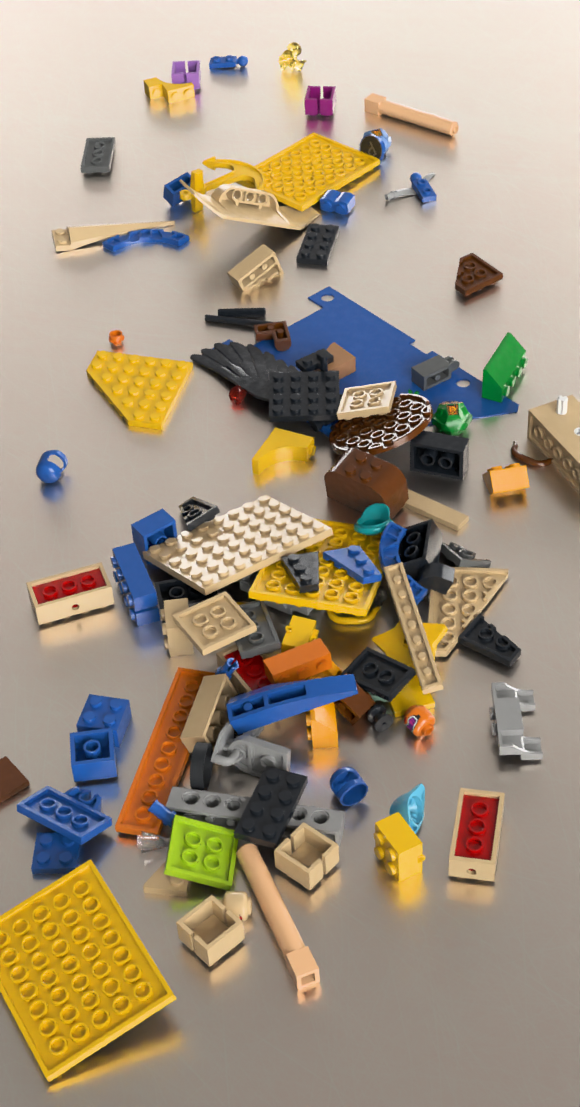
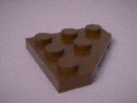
(475, 274)

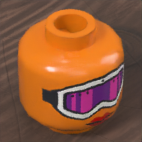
(419, 720)

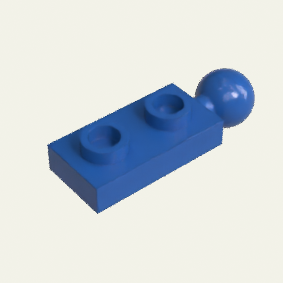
(227, 61)
(422, 188)

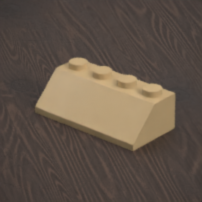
(208, 711)

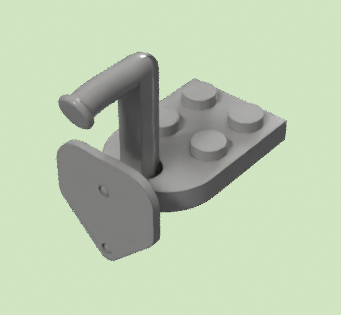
(249, 752)

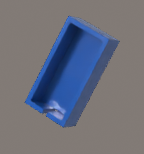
(135, 585)

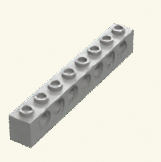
(227, 810)

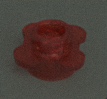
(237, 394)

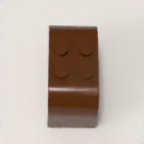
(364, 480)

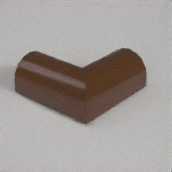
(277, 331)

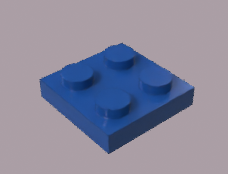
(54, 854)

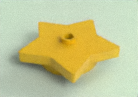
(395, 645)

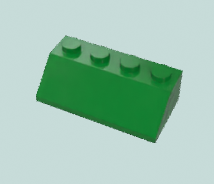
(503, 369)

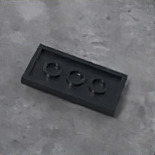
(318, 244)
(271, 807)

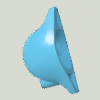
(411, 806)

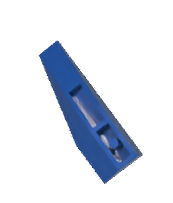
(286, 700)

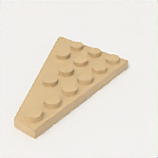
(463, 602)

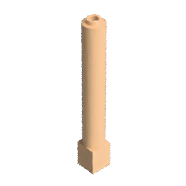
(379, 105)
(297, 955)

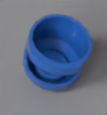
(48, 471)
(348, 786)

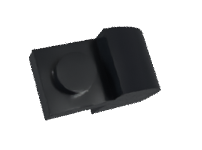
(436, 577)

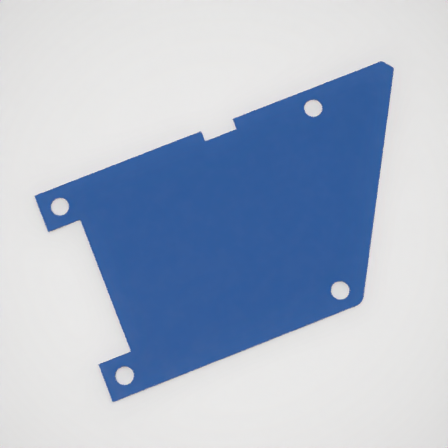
(380, 355)

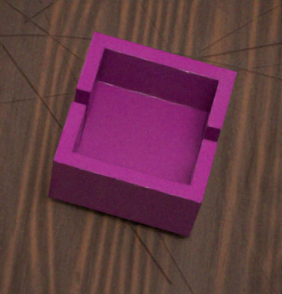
(316, 105)

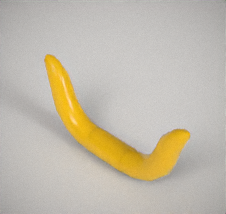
(353, 620)

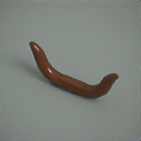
(525, 459)

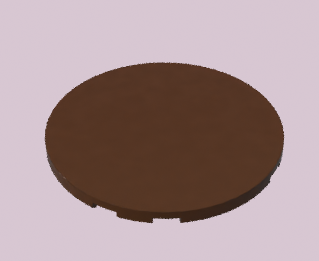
(382, 433)

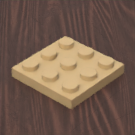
(367, 400)
(214, 623)

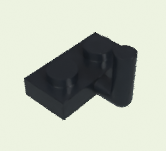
(314, 361)

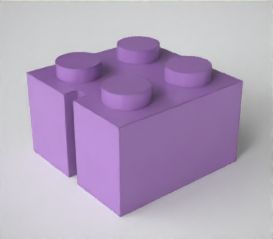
(180, 76)

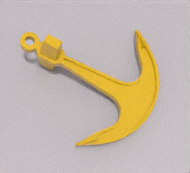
(240, 172)

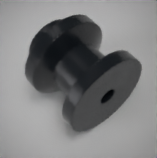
(378, 716)

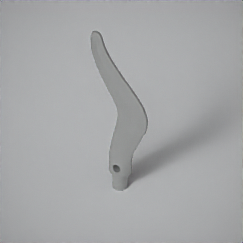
(407, 191)

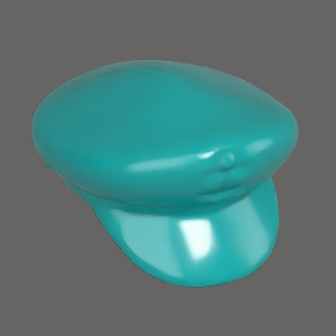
(373, 520)

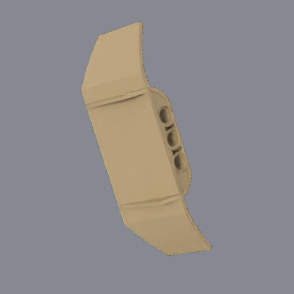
(256, 208)

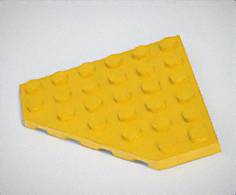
(139, 386)

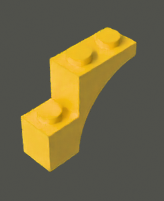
(171, 92)

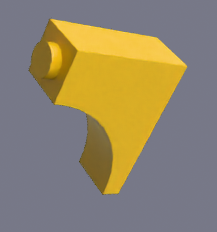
(281, 447)

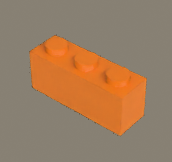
(298, 663)

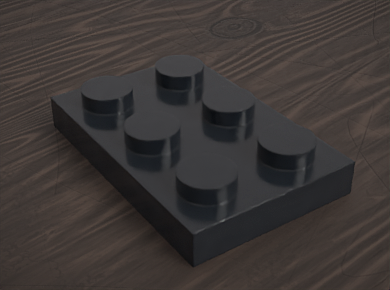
(380, 674)

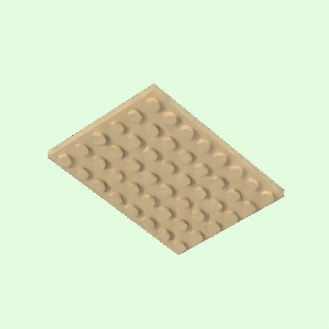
(236, 544)

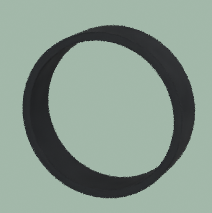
(201, 766)

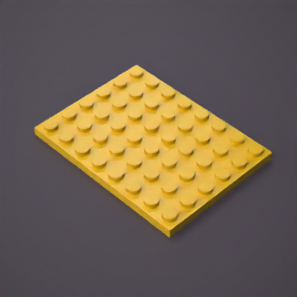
(310, 168)
(337, 589)
(75, 970)

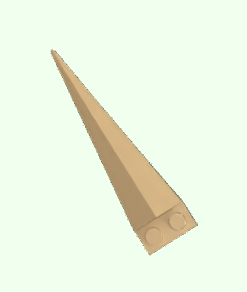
(78, 236)

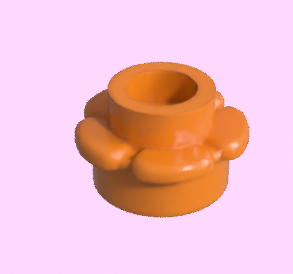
(116, 337)

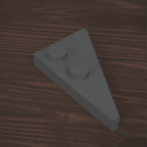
(463, 557)

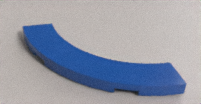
(145, 235)
(389, 555)

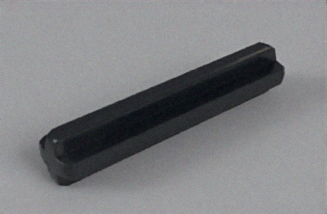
(242, 312)

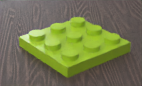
(201, 853)

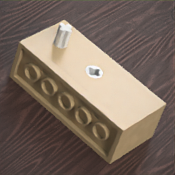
(556, 434)

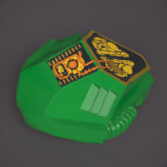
(451, 418)

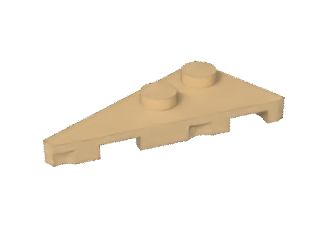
(166, 885)

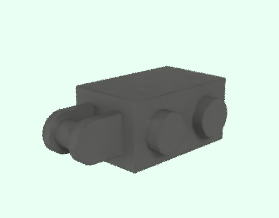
(433, 371)

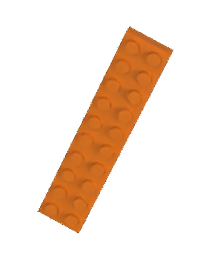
(163, 757)

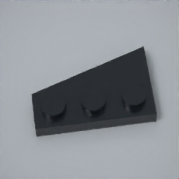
(197, 512)
(487, 641)

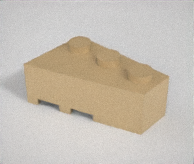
(256, 267)

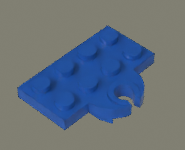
(67, 813)

